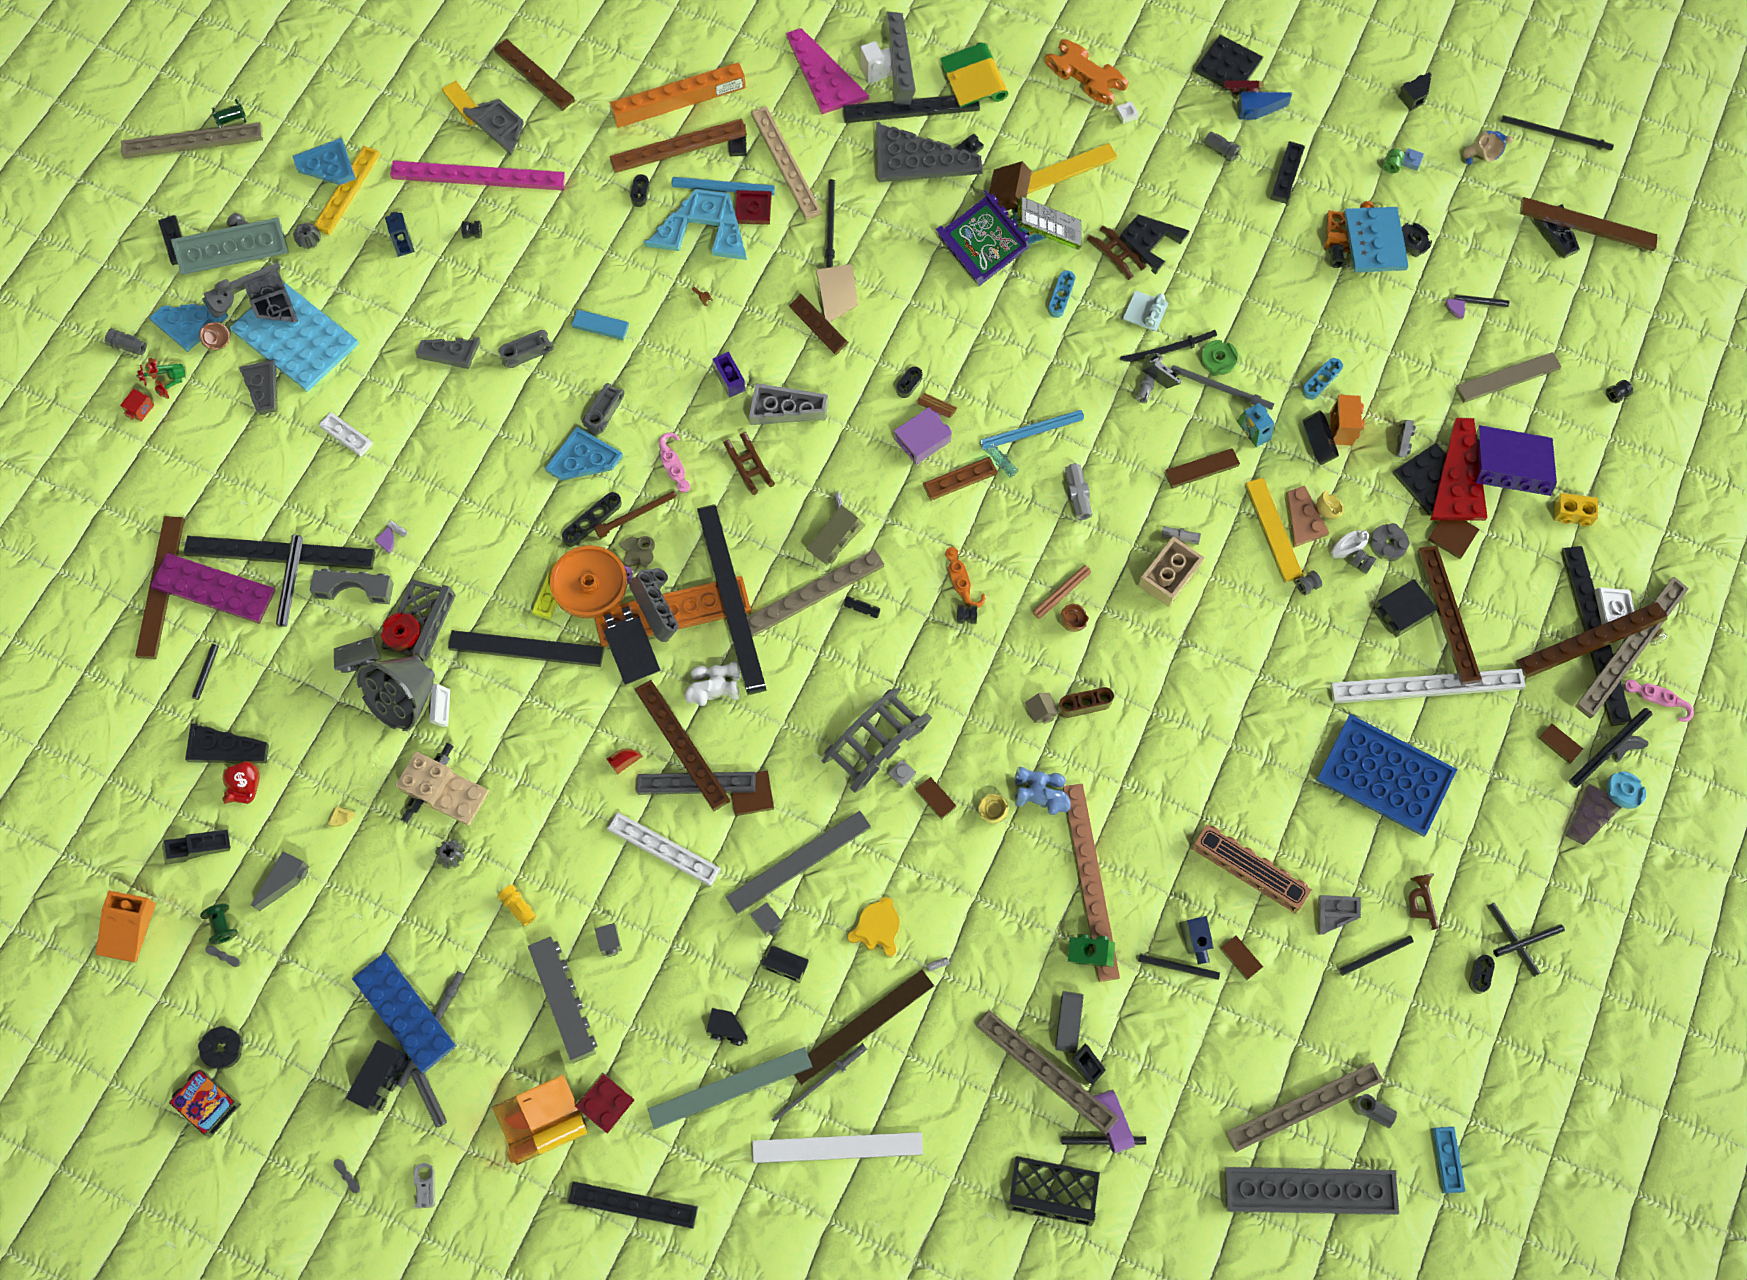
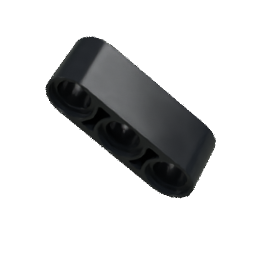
(1320, 437)

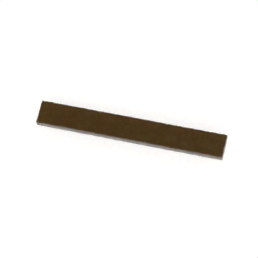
(866, 1024)

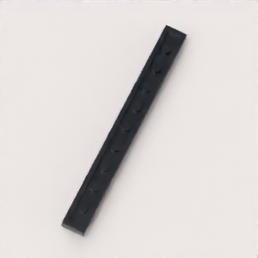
(278, 552)
(1587, 606)

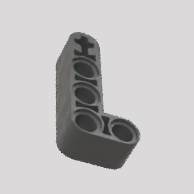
(647, 593)

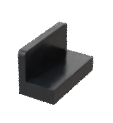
(785, 964)

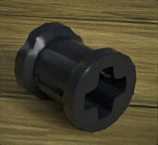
(1337, 258)

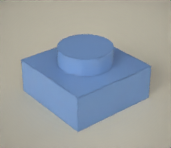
(1412, 159)

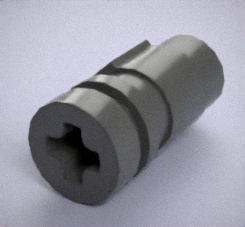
(1221, 145)
(126, 342)

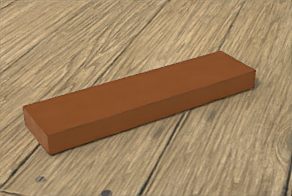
(960, 478)

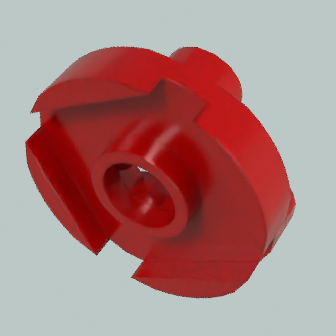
(404, 640)

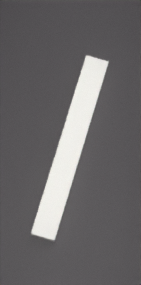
(837, 1147)

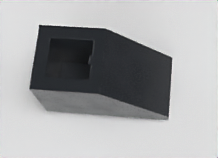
(1415, 92)
(725, 1026)

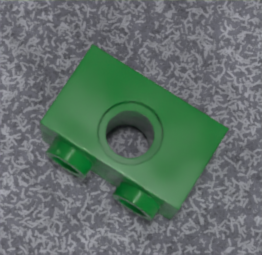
(1102, 955)

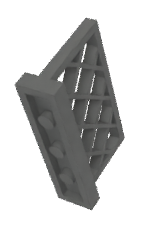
(439, 609)

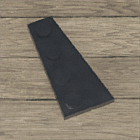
(215, 746)

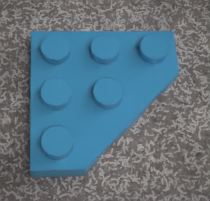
(326, 162)
(184, 323)
(582, 456)

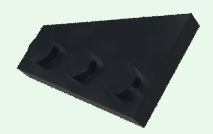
(1560, 237)

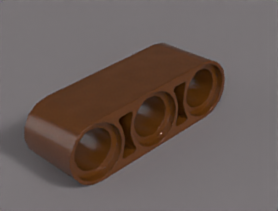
(1092, 696)

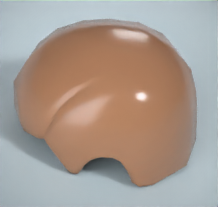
(214, 336)

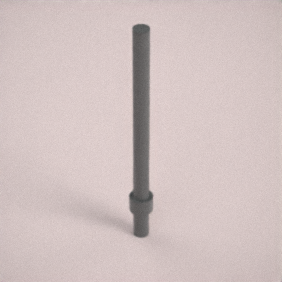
(1254, 399)
(450, 991)

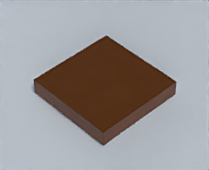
(1454, 536)
(755, 802)

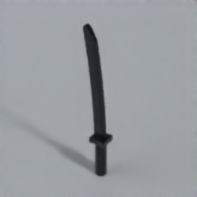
(1191, 341)

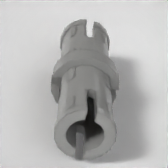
(1181, 534)

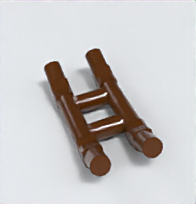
(1117, 260)
(752, 454)

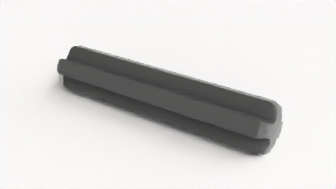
(429, 1098)

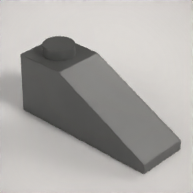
(282, 878)

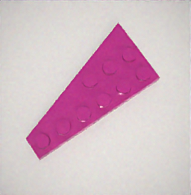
(825, 78)

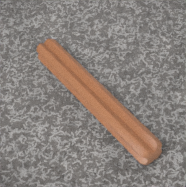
(1061, 592)

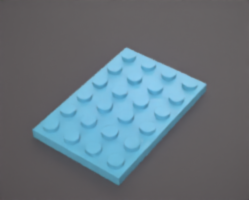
(301, 348)

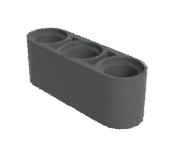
(1069, 1022)

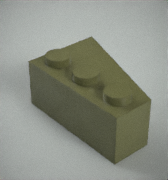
(835, 535)

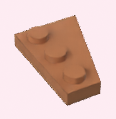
(1305, 519)

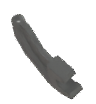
(1631, 743)

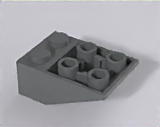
(355, 654)

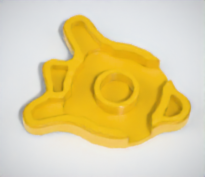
(877, 926)

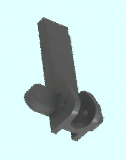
(221, 297)

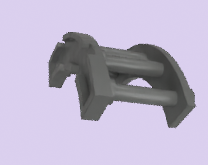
(889, 746)

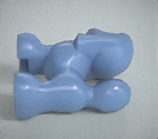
(1038, 793)

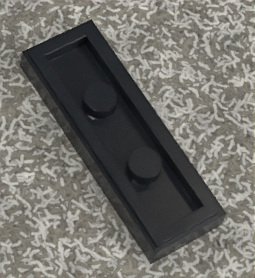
(170, 230)

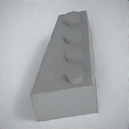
(785, 405)

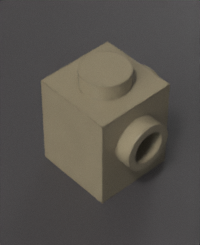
(1042, 708)

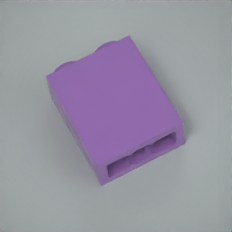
(922, 435)

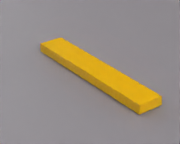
(1071, 167)
(345, 193)
(1274, 530)

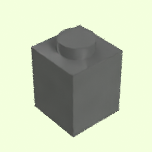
(767, 920)
(608, 940)

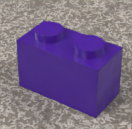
(729, 374)

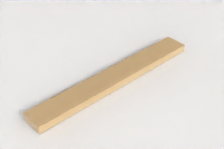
(786, 163)

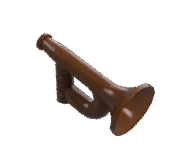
(1423, 882)

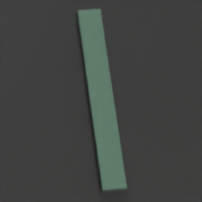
(729, 1088)

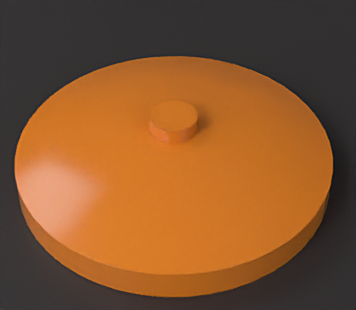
(588, 582)

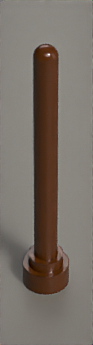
(603, 529)

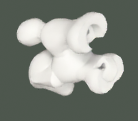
(714, 687)

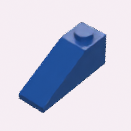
(1259, 104)

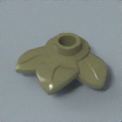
(636, 553)

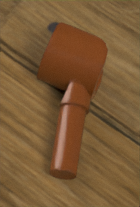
(704, 296)

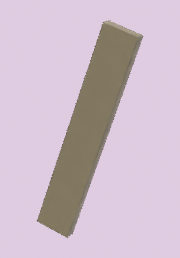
(1508, 377)

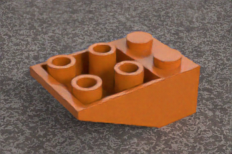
(123, 925)

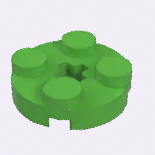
(1216, 366)

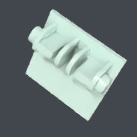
(1146, 310)

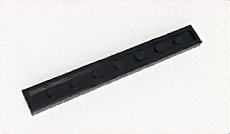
(917, 108)
(526, 648)

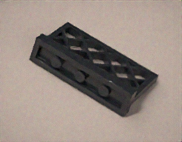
(1048, 1209)

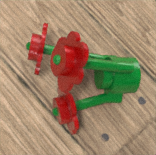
(174, 372)

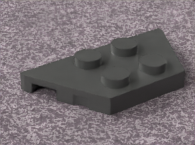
(498, 122)

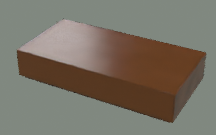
(1560, 743)
(936, 798)
(1241, 957)

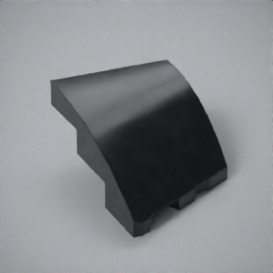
(270, 298)

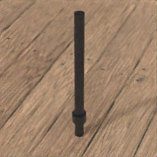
(829, 253)

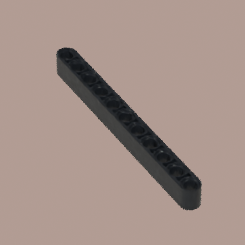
(731, 600)

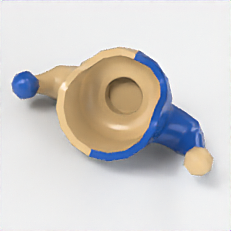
(1487, 145)

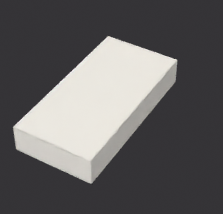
(439, 705)

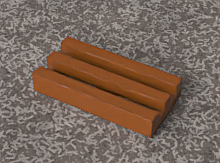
(937, 405)

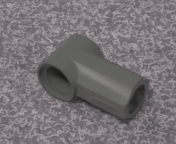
(1376, 1111)

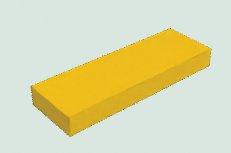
(459, 99)

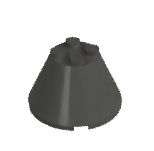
(396, 690)

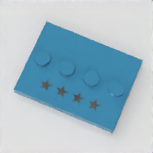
(1376, 239)

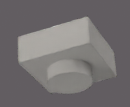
(902, 773)

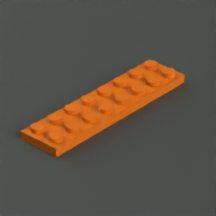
(689, 607)

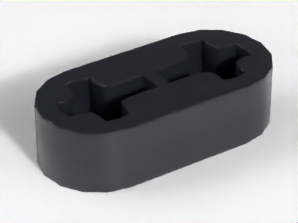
(636, 190)
(912, 384)
(1486, 975)

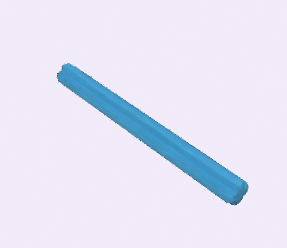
(715, 185)
(1032, 429)

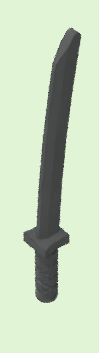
(840, 1065)

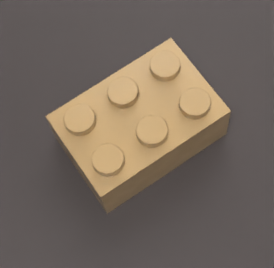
(1171, 571)

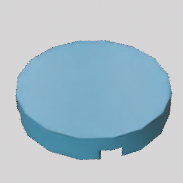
(1625, 790)

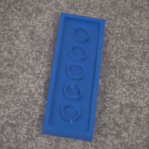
(404, 1012)

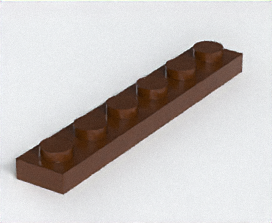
(534, 74)

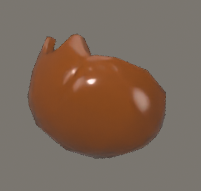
(1073, 618)

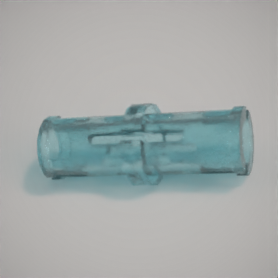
(1002, 460)

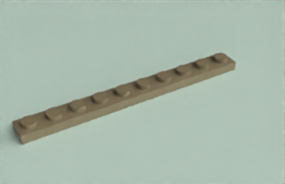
(1627, 653)

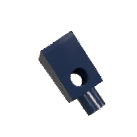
(397, 226)
(1197, 929)

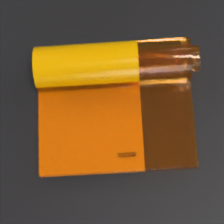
(539, 1120)

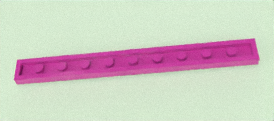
(478, 175)

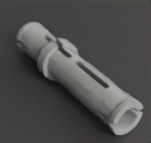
(1146, 386)

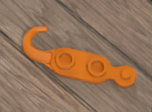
(960, 578)

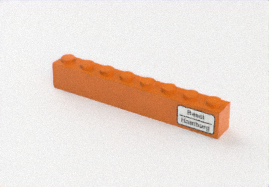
(678, 95)

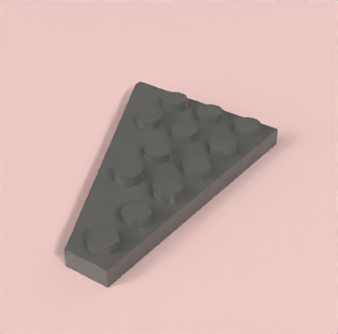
(910, 157)

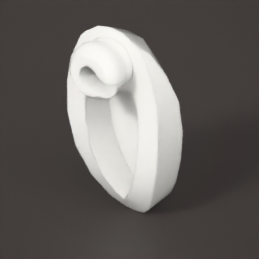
(1350, 544)

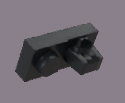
(971, 144)

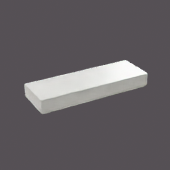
(345, 434)

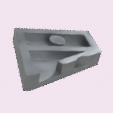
(1403, 445)
(1337, 911)

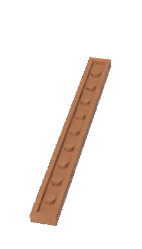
(1089, 874)

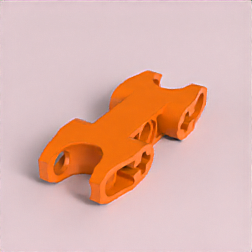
(1096, 79)

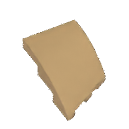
(837, 290)

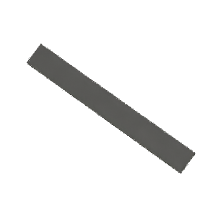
(798, 862)

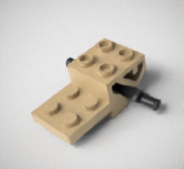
(438, 788)

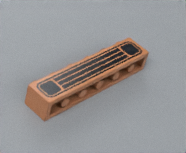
(1251, 868)

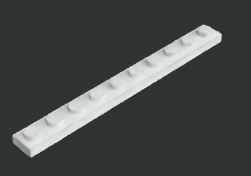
(1425, 686)

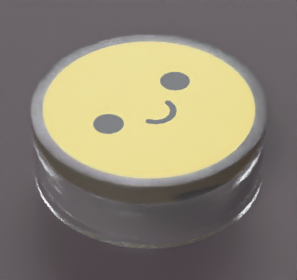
(1659, 637)

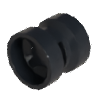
(471, 229)
(1619, 391)
(967, 614)

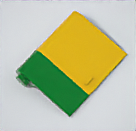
(974, 75)

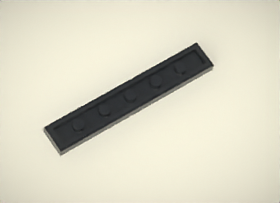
(633, 1205)

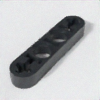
(593, 520)

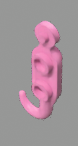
(672, 463)
(1660, 696)

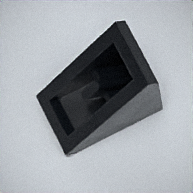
(1087, 1064)

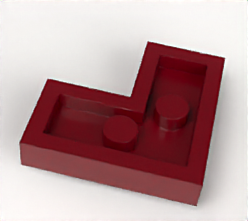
(1249, 85)

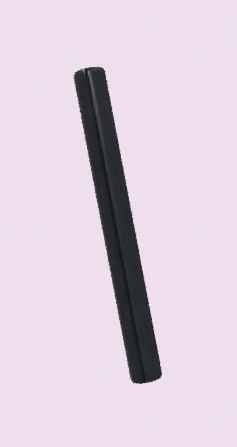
(1610, 747)

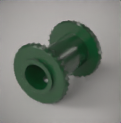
(229, 114)
(219, 923)

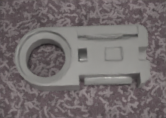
(425, 1188)

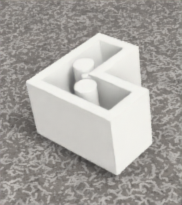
(875, 62)

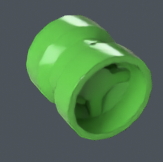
(1393, 161)

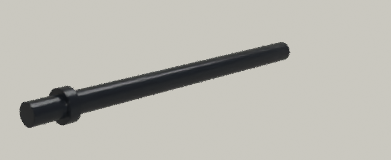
(1601, 144)

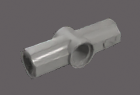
(1078, 491)

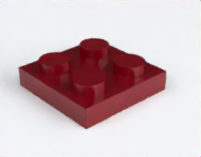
(753, 207)
(604, 1103)

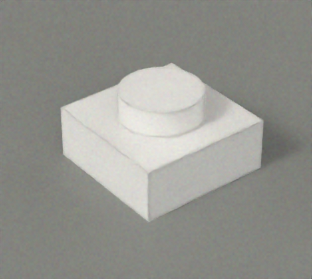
(1127, 112)

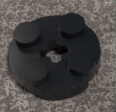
(1421, 244)
(209, 1043)

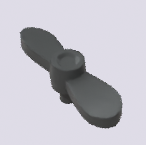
(223, 956)
(346, 1176)

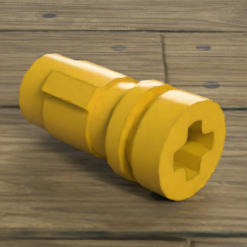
(517, 906)

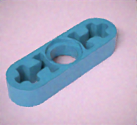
(1062, 300)
(1320, 386)

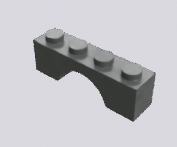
(328, 584)

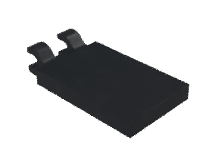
(630, 647)

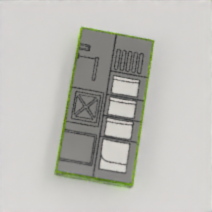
(1049, 223)

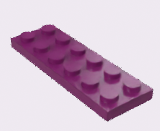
(213, 588)

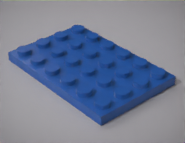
(1386, 775)

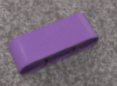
(1119, 1136)

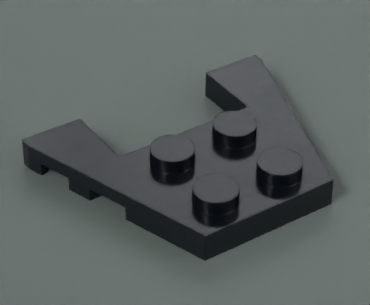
(1145, 234)

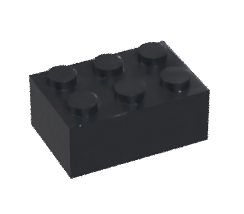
(377, 1077)

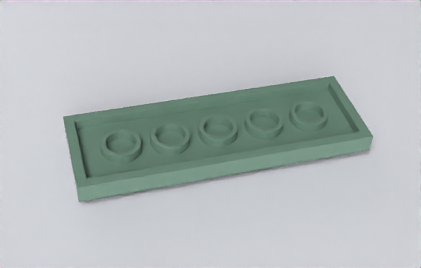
(230, 246)

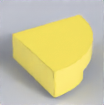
(341, 817)

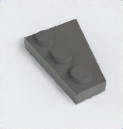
(453, 353)
(262, 385)

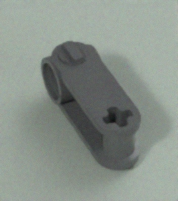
(525, 349)
(603, 409)

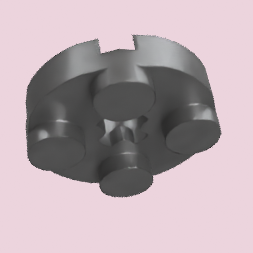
(1394, 533)

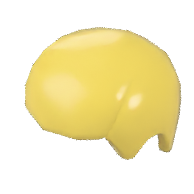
(1329, 506)
(993, 808)

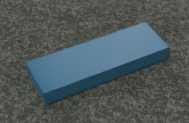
(600, 324)
(1448, 1160)

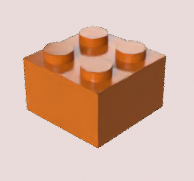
(1346, 419)

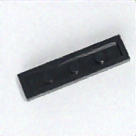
(1287, 172)

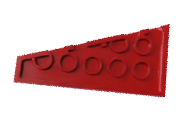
(1458, 493)

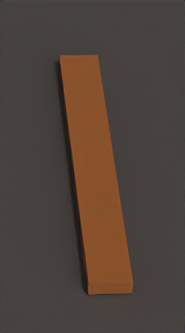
(678, 145)

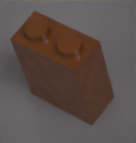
(1010, 184)

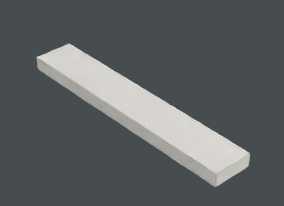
(664, 849)

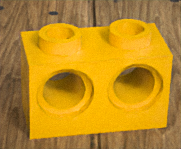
(1576, 505)

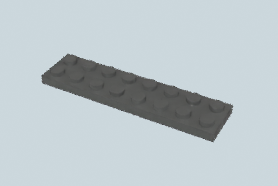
(1311, 1190)

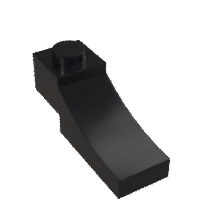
(195, 845)

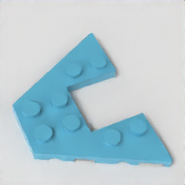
(708, 209)

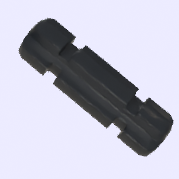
(862, 607)

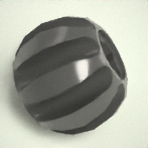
(306, 235)
(455, 856)

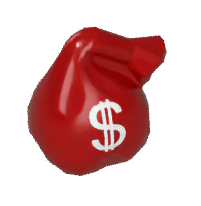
(241, 783)

